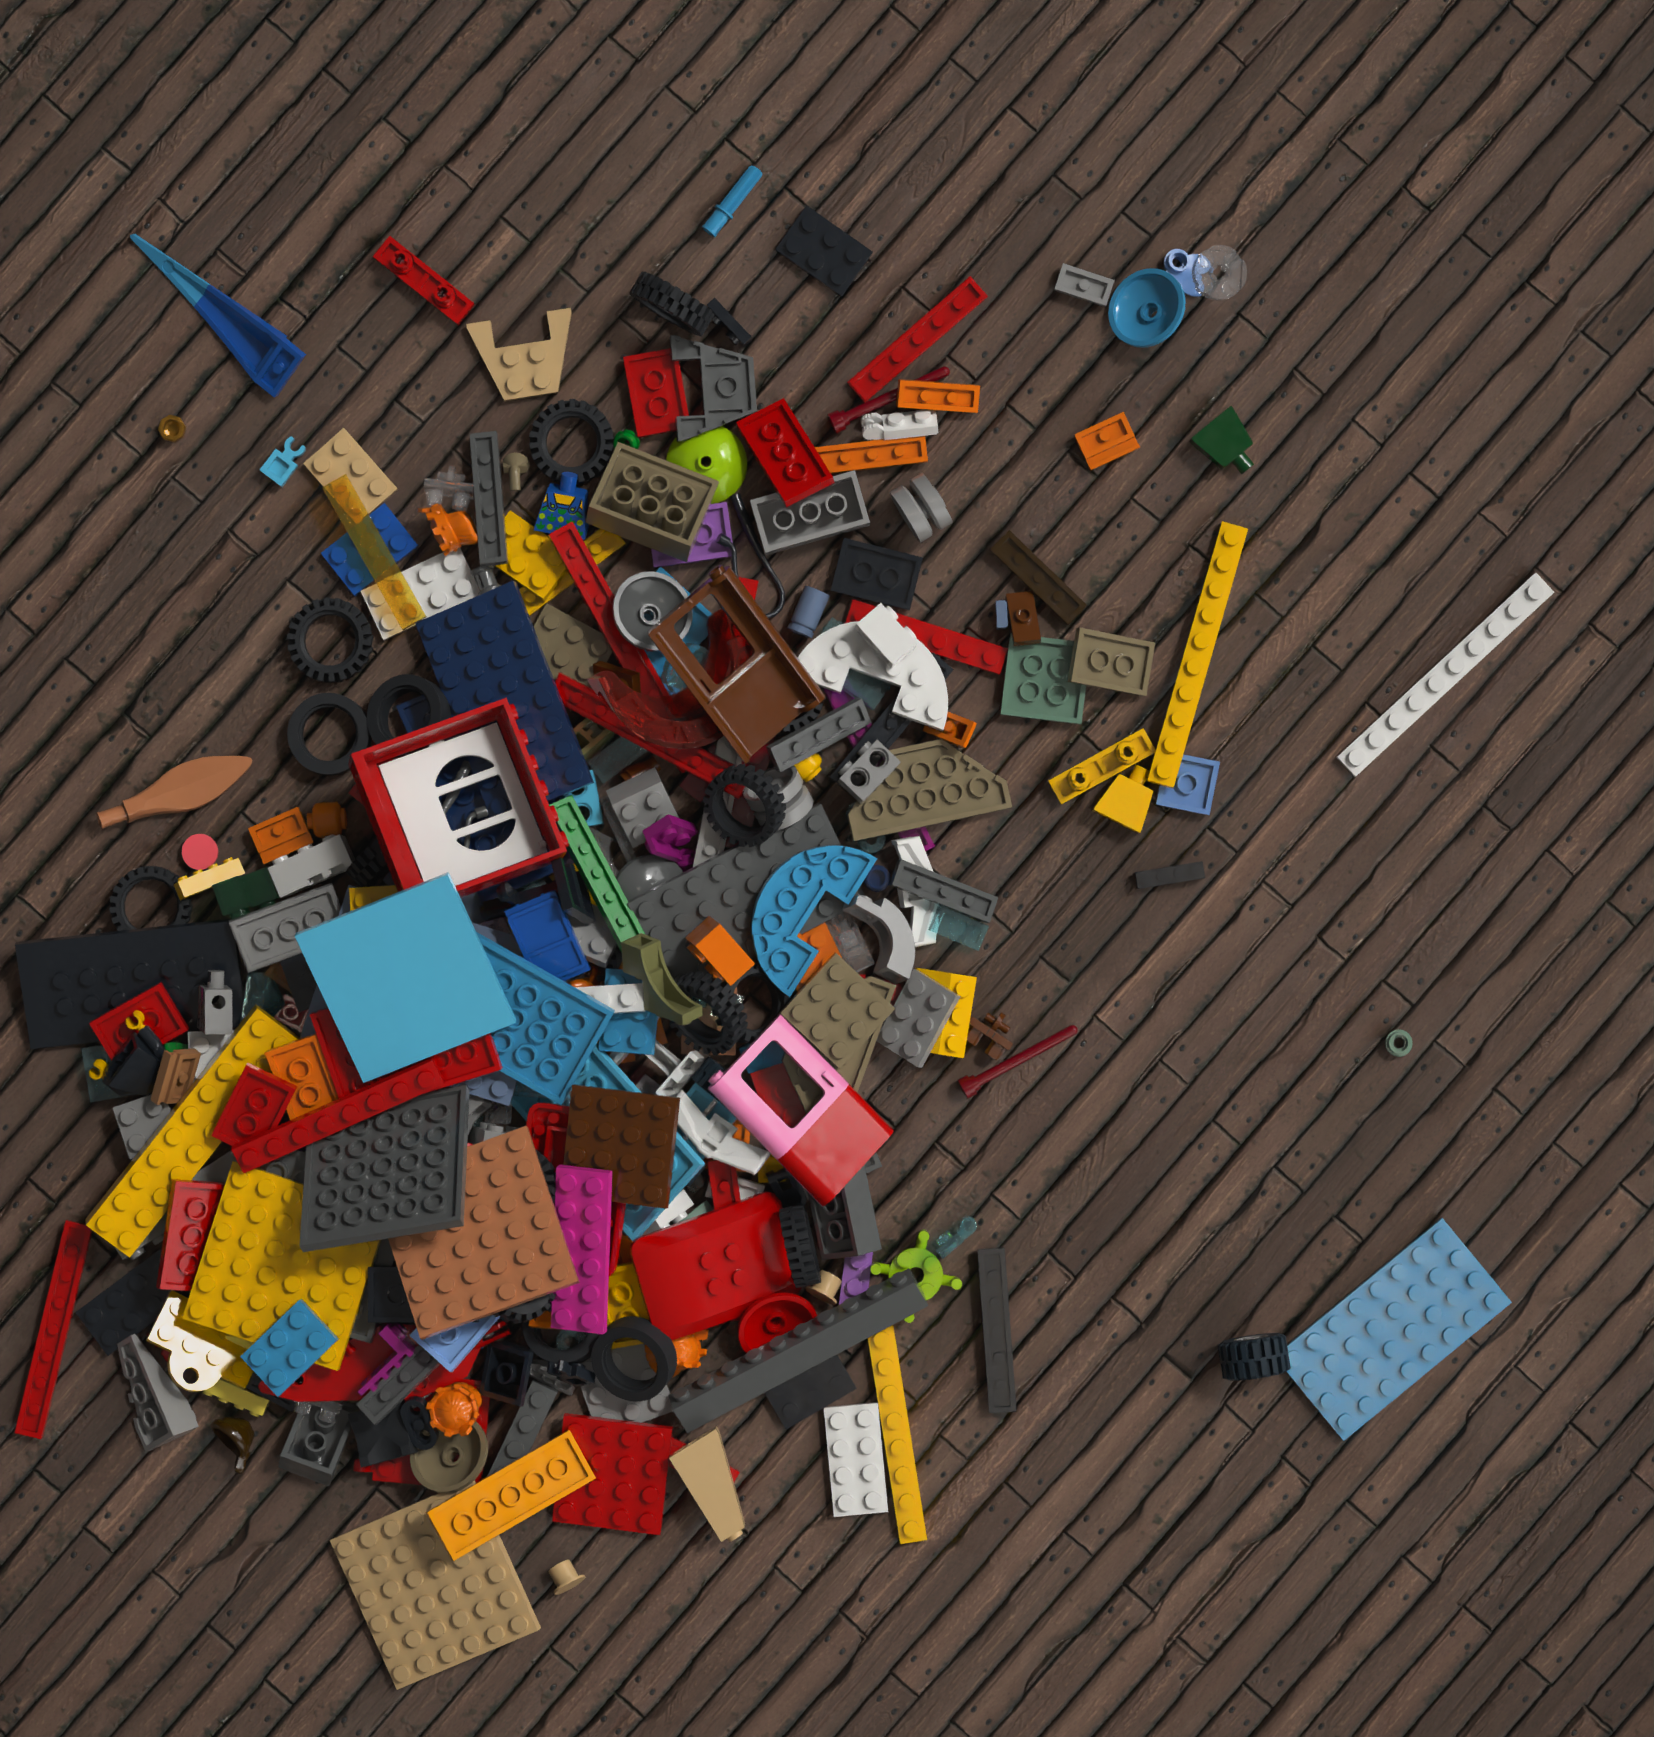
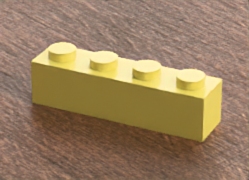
(239, 1397)

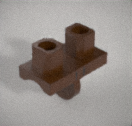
(999, 1043)

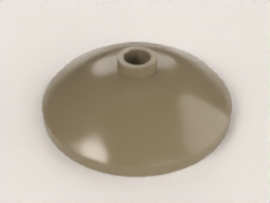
(437, 1468)

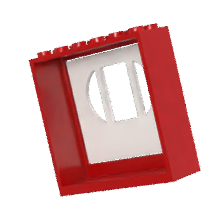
(420, 813)

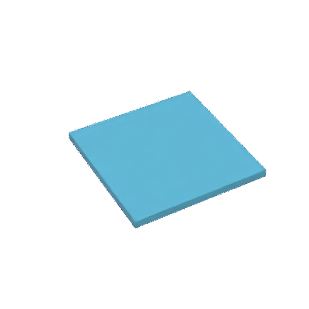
(405, 977)

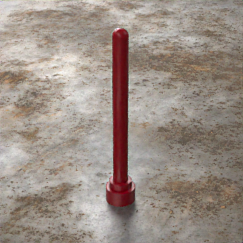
(841, 419)
(972, 1084)

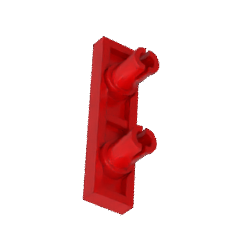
(423, 280)

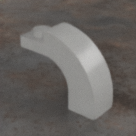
(894, 936)

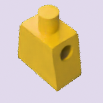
(1126, 800)

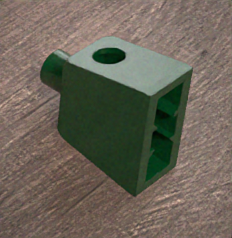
(1225, 441)

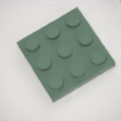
(1038, 683)

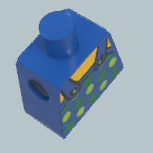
(563, 505)

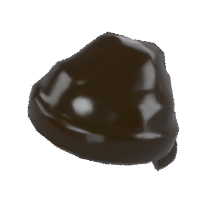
(237, 1436)

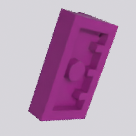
(666, 835)

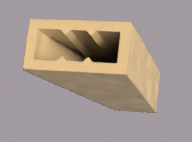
(709, 1479)

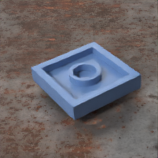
(1192, 787)

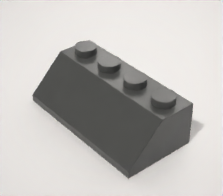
(847, 1222)

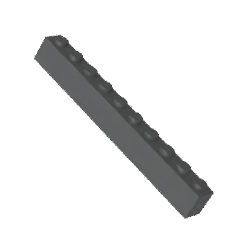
(798, 1350)

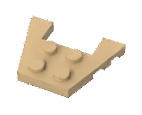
(525, 368)

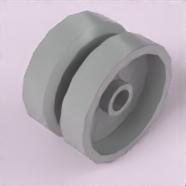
(918, 509)
(796, 796)

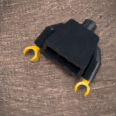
(136, 1063)

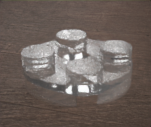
(1206, 281)

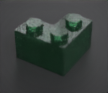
(246, 892)

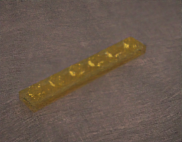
(374, 552)

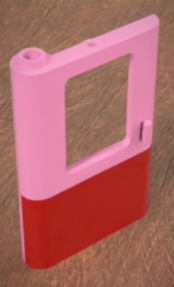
(829, 1140)

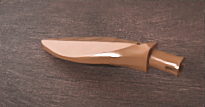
(180, 789)

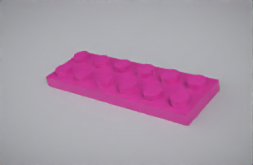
(585, 1219)

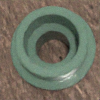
(1407, 1043)

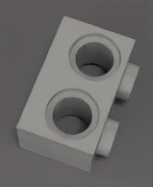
(873, 775)

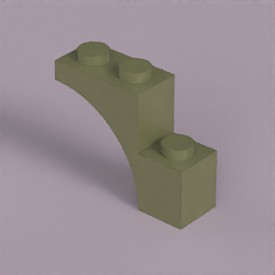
(662, 996)

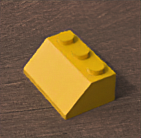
(955, 1032)

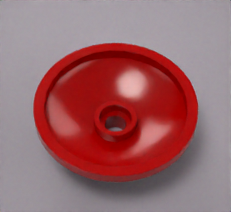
(757, 1321)

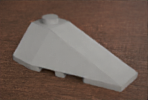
(159, 1404)

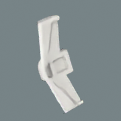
(922, 910)
(715, 1138)

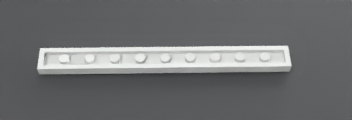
(1445, 674)

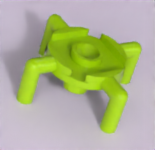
(924, 1259)

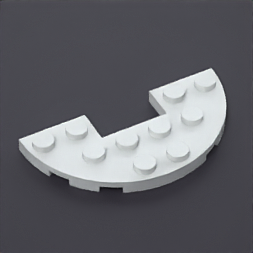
(922, 683)

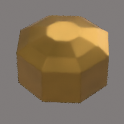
(172, 428)

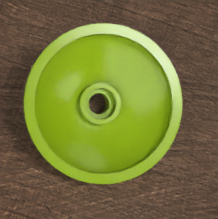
(726, 456)

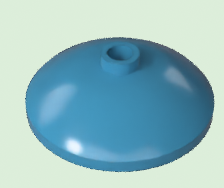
(1138, 299)

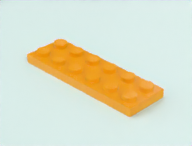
(510, 1495)

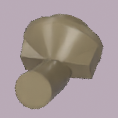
(515, 465)

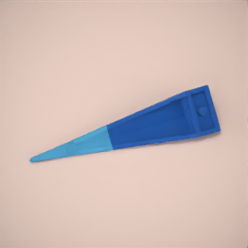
(255, 343)

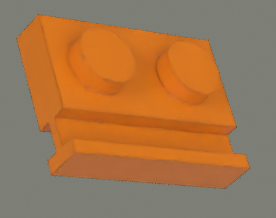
(1106, 441)
(281, 835)

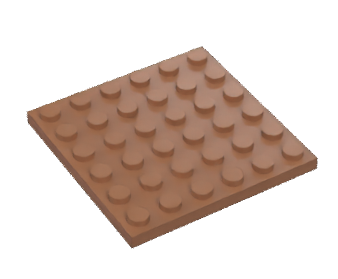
(503, 1252)

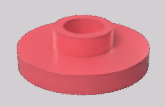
(200, 851)

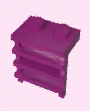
(395, 1335)

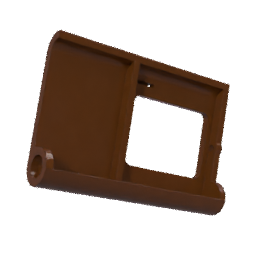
(758, 694)

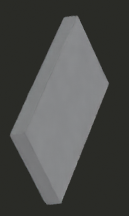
(270, 932)

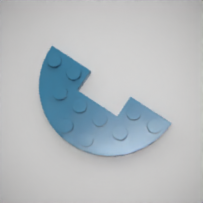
(789, 900)

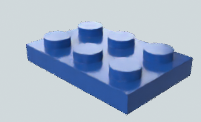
(348, 562)

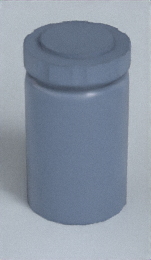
(808, 612)

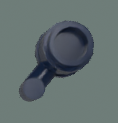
(877, 878)

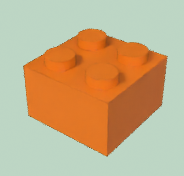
(720, 951)

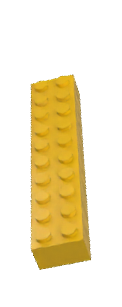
(184, 1136)

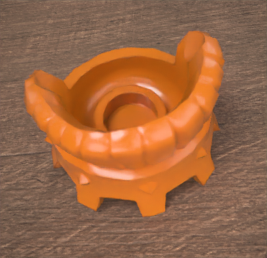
(450, 529)
(687, 1350)
(454, 1408)

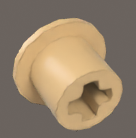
(826, 1289)
(565, 1577)

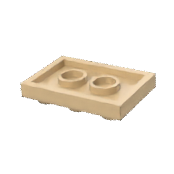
(345, 456)

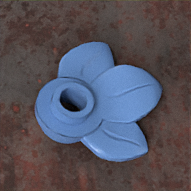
(1184, 272)

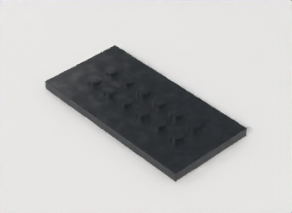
(86, 975)

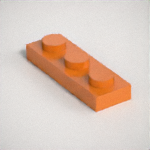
(938, 396)

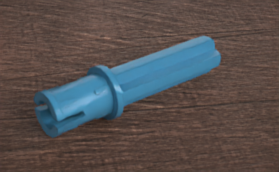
(731, 202)

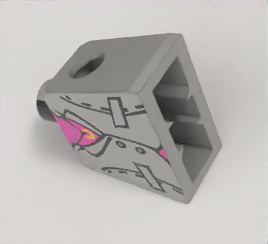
(217, 1016)

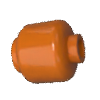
(327, 819)

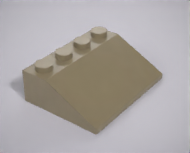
(651, 501)

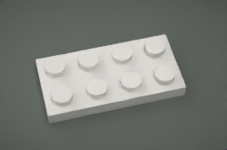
(436, 585)
(855, 1459)

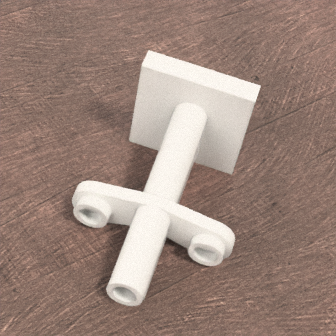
(678, 1071)

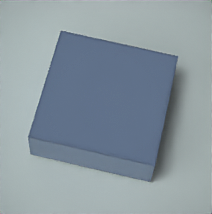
(1001, 615)

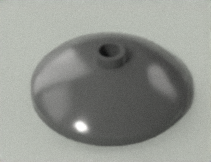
(649, 594)
(645, 873)

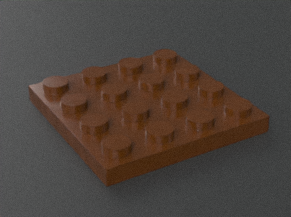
(627, 1135)

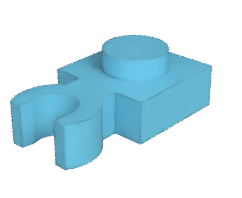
(280, 465)

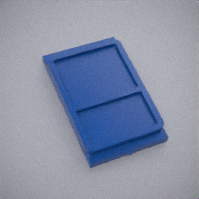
(547, 936)

